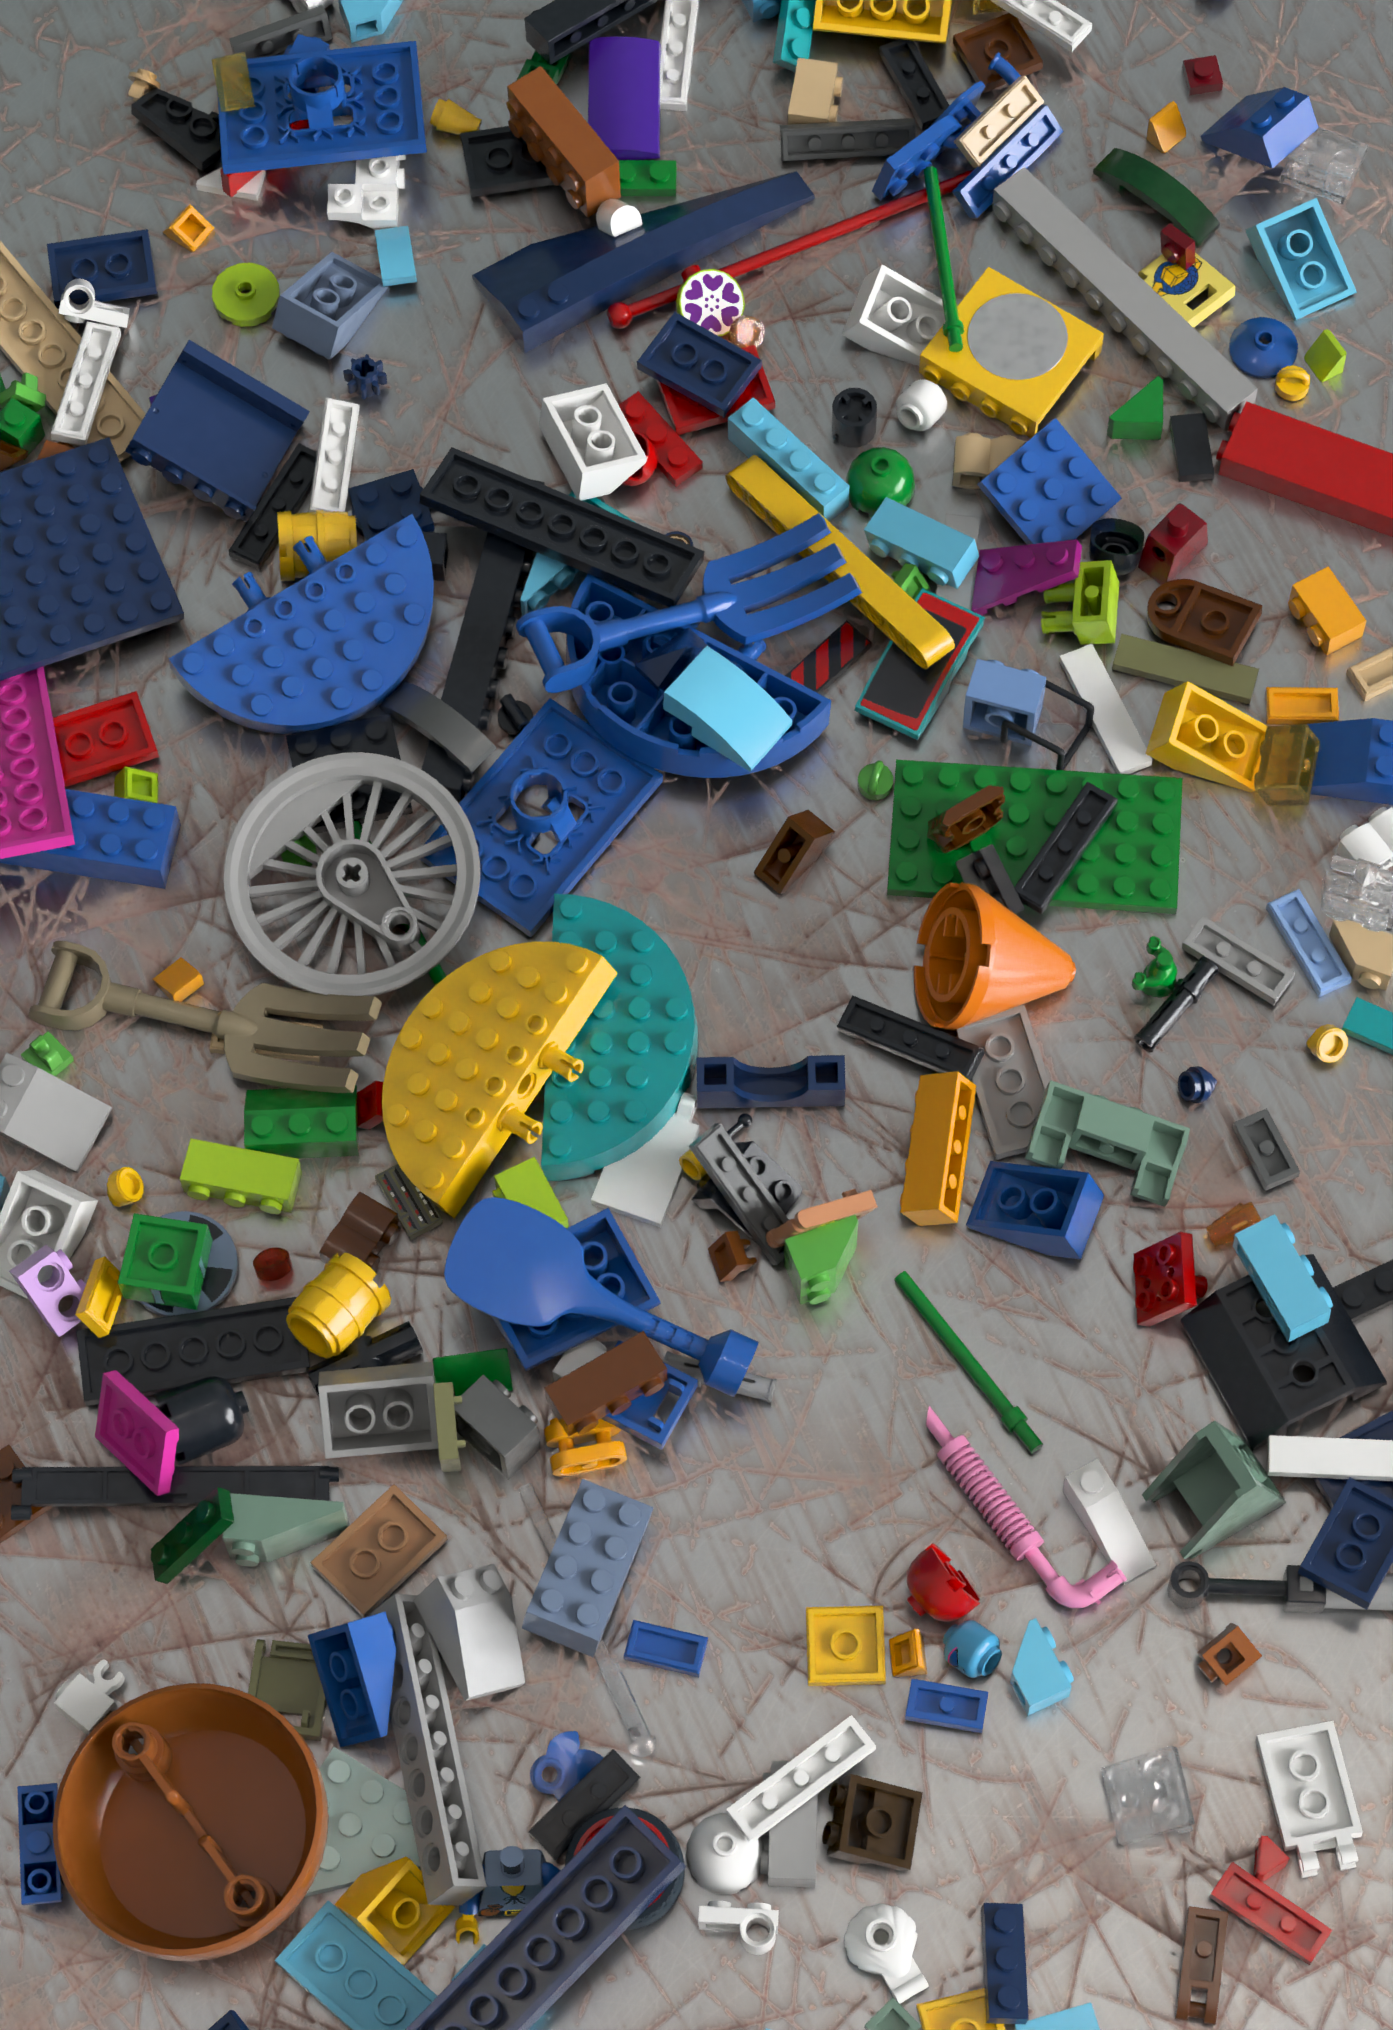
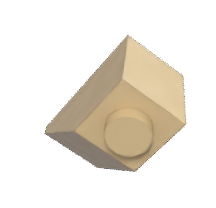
(1364, 953)

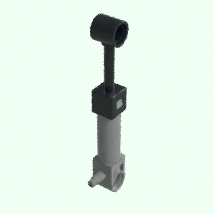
(1297, 1591)

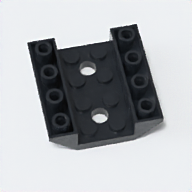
(1256, 1362)

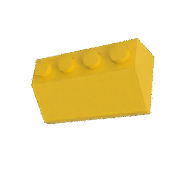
(885, 18)

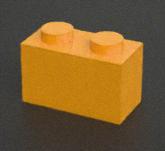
(1326, 611)

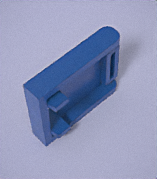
(640, 1416)

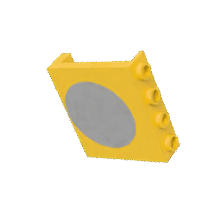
(1014, 352)

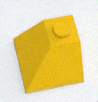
(393, 1908)

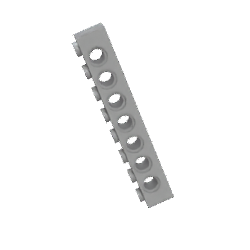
(431, 1761)

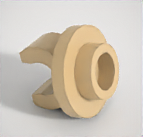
(143, 82)

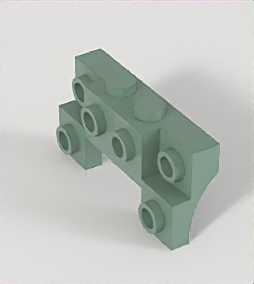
(1110, 1133)

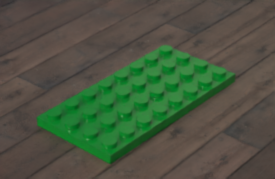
(1123, 869)

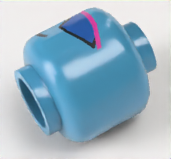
(972, 1649)

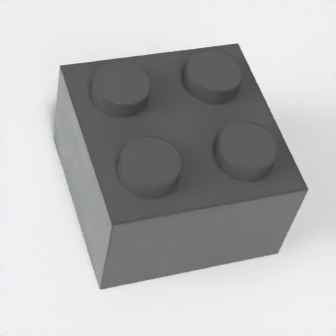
(496, 1426)

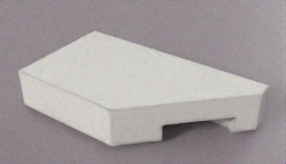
(213, 184)

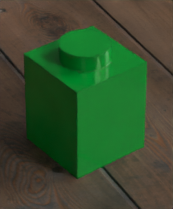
(20, 426)

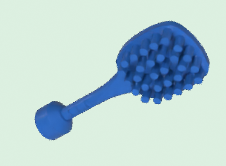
(534, 1271)

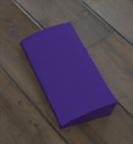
(625, 95)

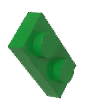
(648, 178)

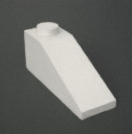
(1108, 1519)

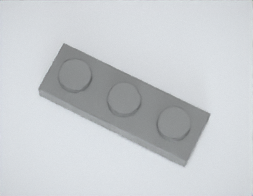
(1238, 960)

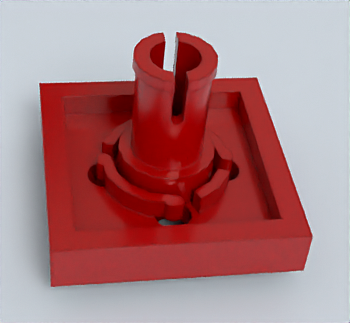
(1166, 1279)

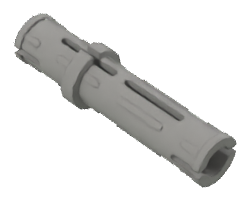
(751, 1386)

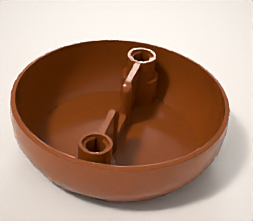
(191, 1824)

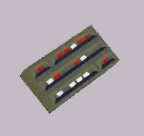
(414, 1209)

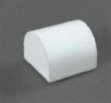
(617, 217)

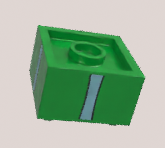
(165, 1261)

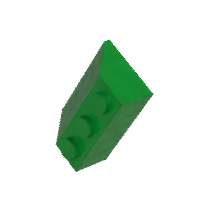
(301, 1123)

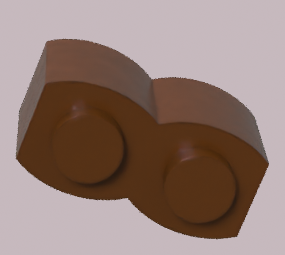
(362, 1231)

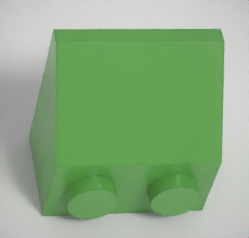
(820, 1258)

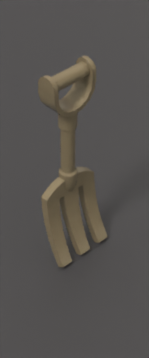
(242, 1029)

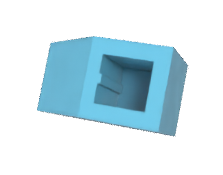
(367, 17)
(1037, 1673)

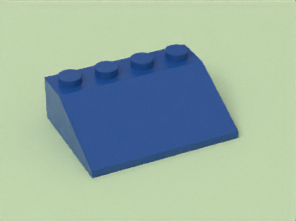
(613, 1266)

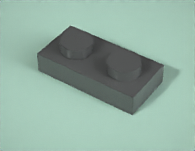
(1266, 1149)

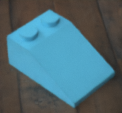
(1301, 259)

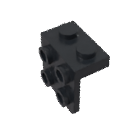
(777, 1181)

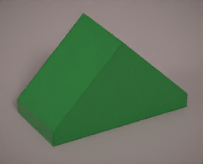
(1140, 416)

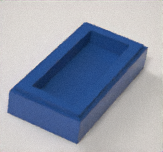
(666, 1648)

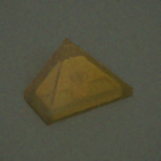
(233, 81)

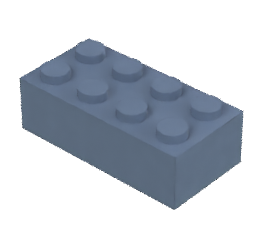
(587, 1568)

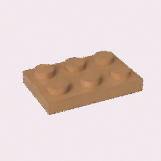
(379, 1551)

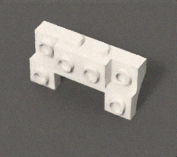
(375, 192)

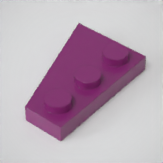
(1017, 570)

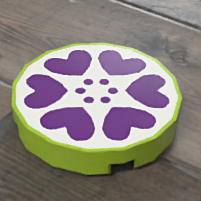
(711, 300)

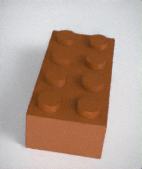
(563, 142)

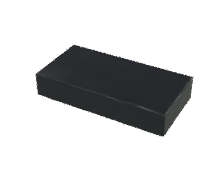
(1191, 447)

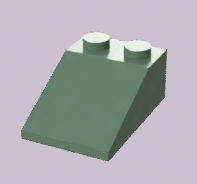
(279, 1526)

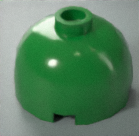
(879, 475)

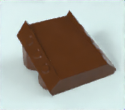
(967, 819)

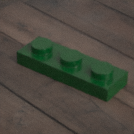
(192, 1535)

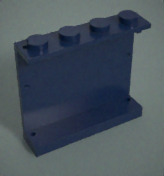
(216, 431)

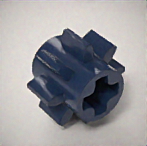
(365, 377)

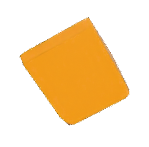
(1166, 128)
(189, 228)
(179, 980)

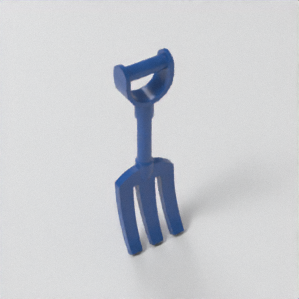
(719, 602)

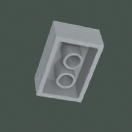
(378, 1410)

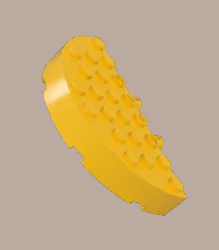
(481, 1056)

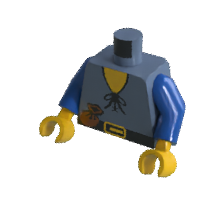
(511, 1881)

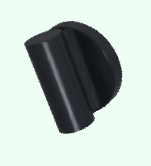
(513, 714)

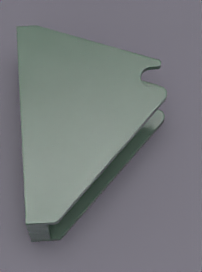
(1220, 1484)

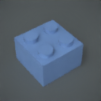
(1003, 694)

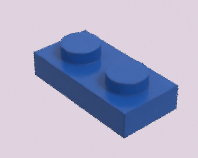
(946, 1705)

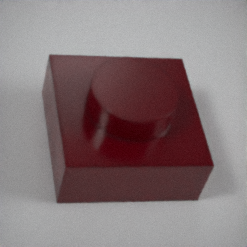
(1202, 75)
(1177, 247)

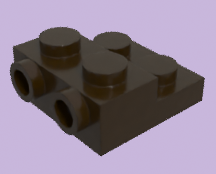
(872, 1822)

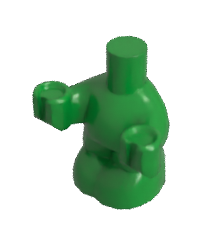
(1160, 974)

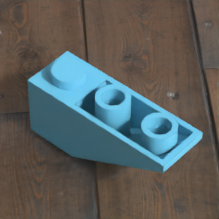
(543, 581)

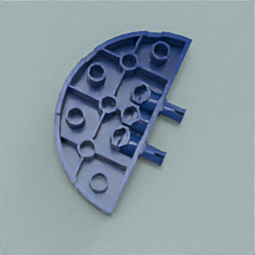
(323, 644)
(631, 710)

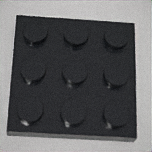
(364, 735)

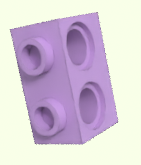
(47, 1295)

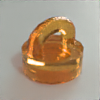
(746, 332)

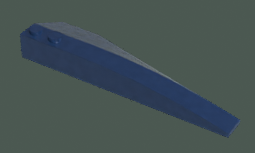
(586, 271)

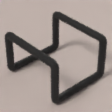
(1062, 758)

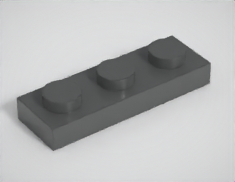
(275, 37)

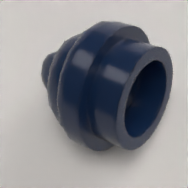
(1196, 1084)

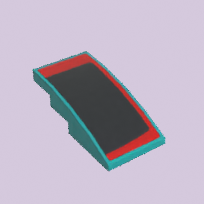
(902, 691)

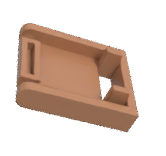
(823, 1214)

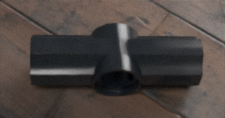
(383, 1350)

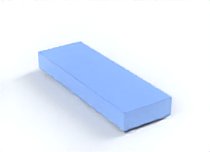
(1309, 943)

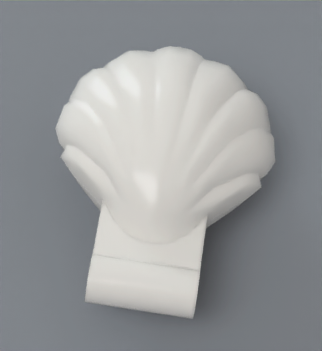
(883, 1944)

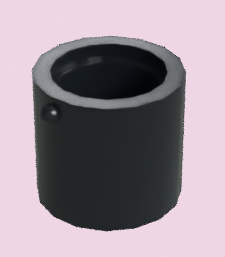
(854, 417)

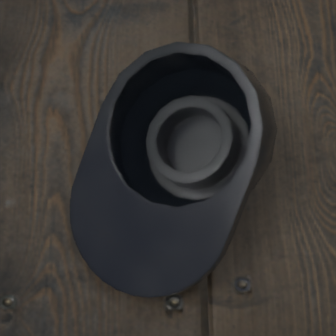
(1118, 542)

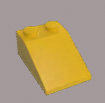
(1207, 738)

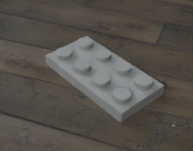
(1008, 1078)

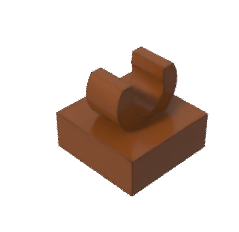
(730, 1256)

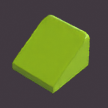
(1326, 356)
(136, 785)

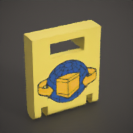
(1181, 286)

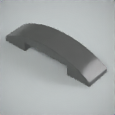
(440, 724)

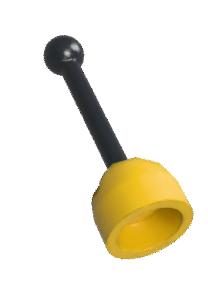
(690, 1163)

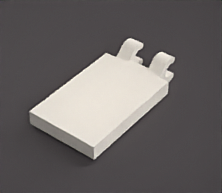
(648, 1178)
(1311, 1794)

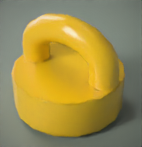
(1292, 383)
(1328, 1043)
(124, 1187)

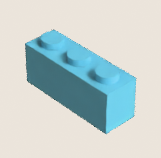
(921, 541)
(1283, 1277)

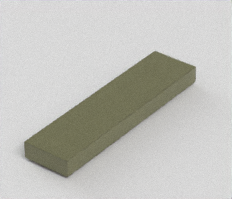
(1178, 666)

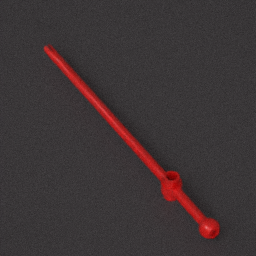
(621, 314)

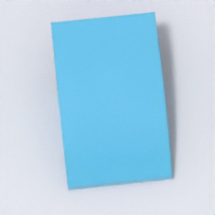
(726, 709)

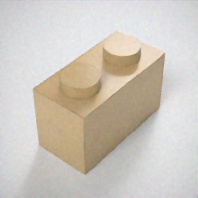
(814, 92)

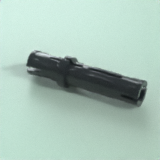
(1185, 993)

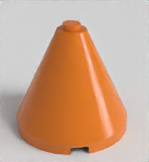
(982, 959)

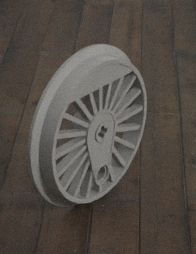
(373, 903)

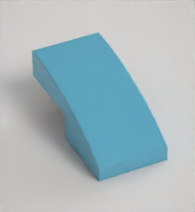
(395, 256)

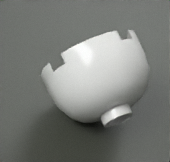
(722, 1856)

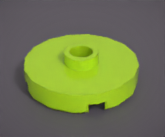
(246, 308)

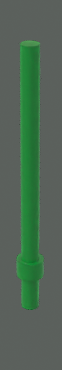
(1012, 1416)

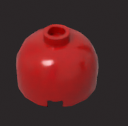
(939, 1587)

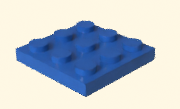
(1049, 488)

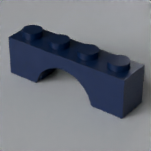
(809, 1083)

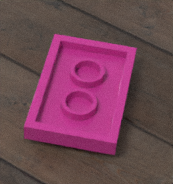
(136, 1432)

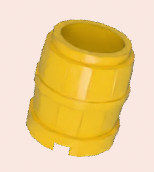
(331, 530)
(337, 1306)

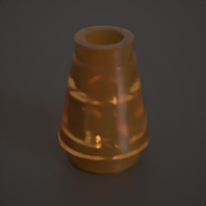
(1232, 1222)

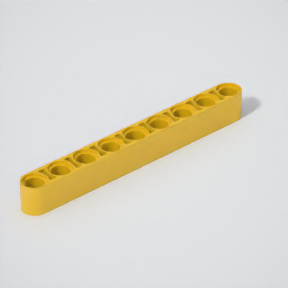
(880, 598)

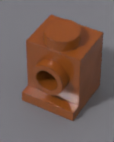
(1241, 1657)

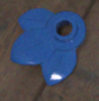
(569, 1762)

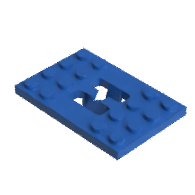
(381, 100)
(577, 769)

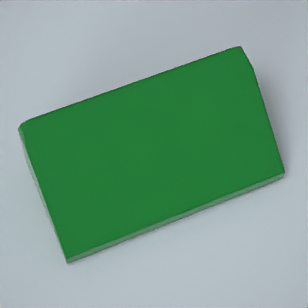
(467, 1368)

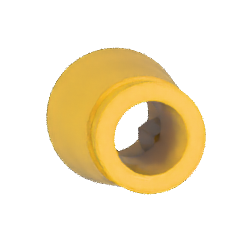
(453, 118)

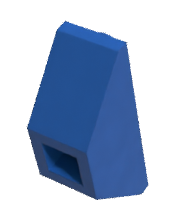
(38, 1863)

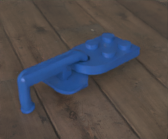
(931, 143)

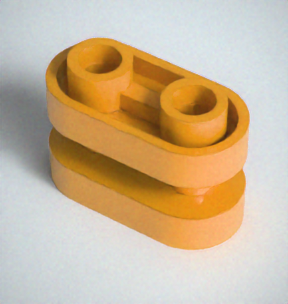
(587, 1458)

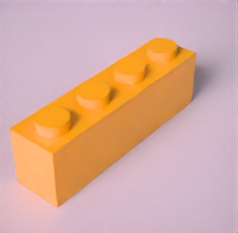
(938, 1149)

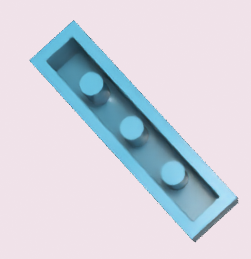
(761, 434)

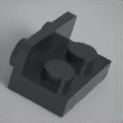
(989, 874)

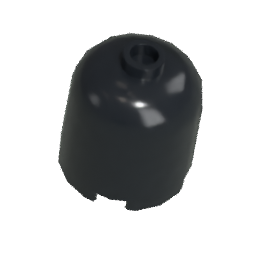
(206, 1415)

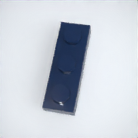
(1004, 1963)

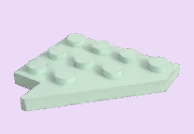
(365, 1824)

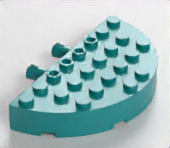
(633, 1046)

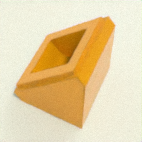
(908, 1654)

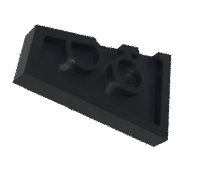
(181, 126)

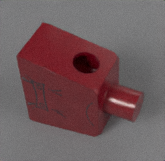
(1177, 536)

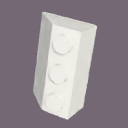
(590, 440)

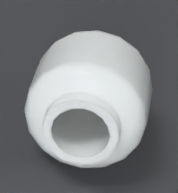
(921, 405)

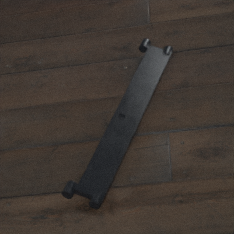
(188, 1487)

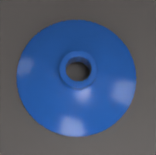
(1258, 358)

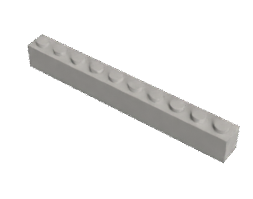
(1122, 297)

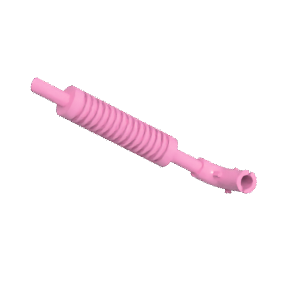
(1011, 1523)

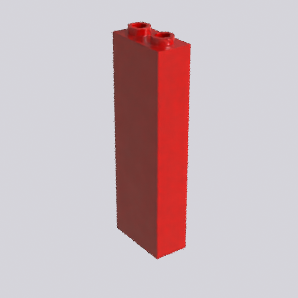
(1310, 467)

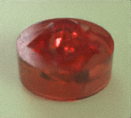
(272, 1264)

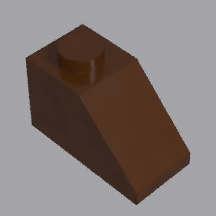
(793, 850)

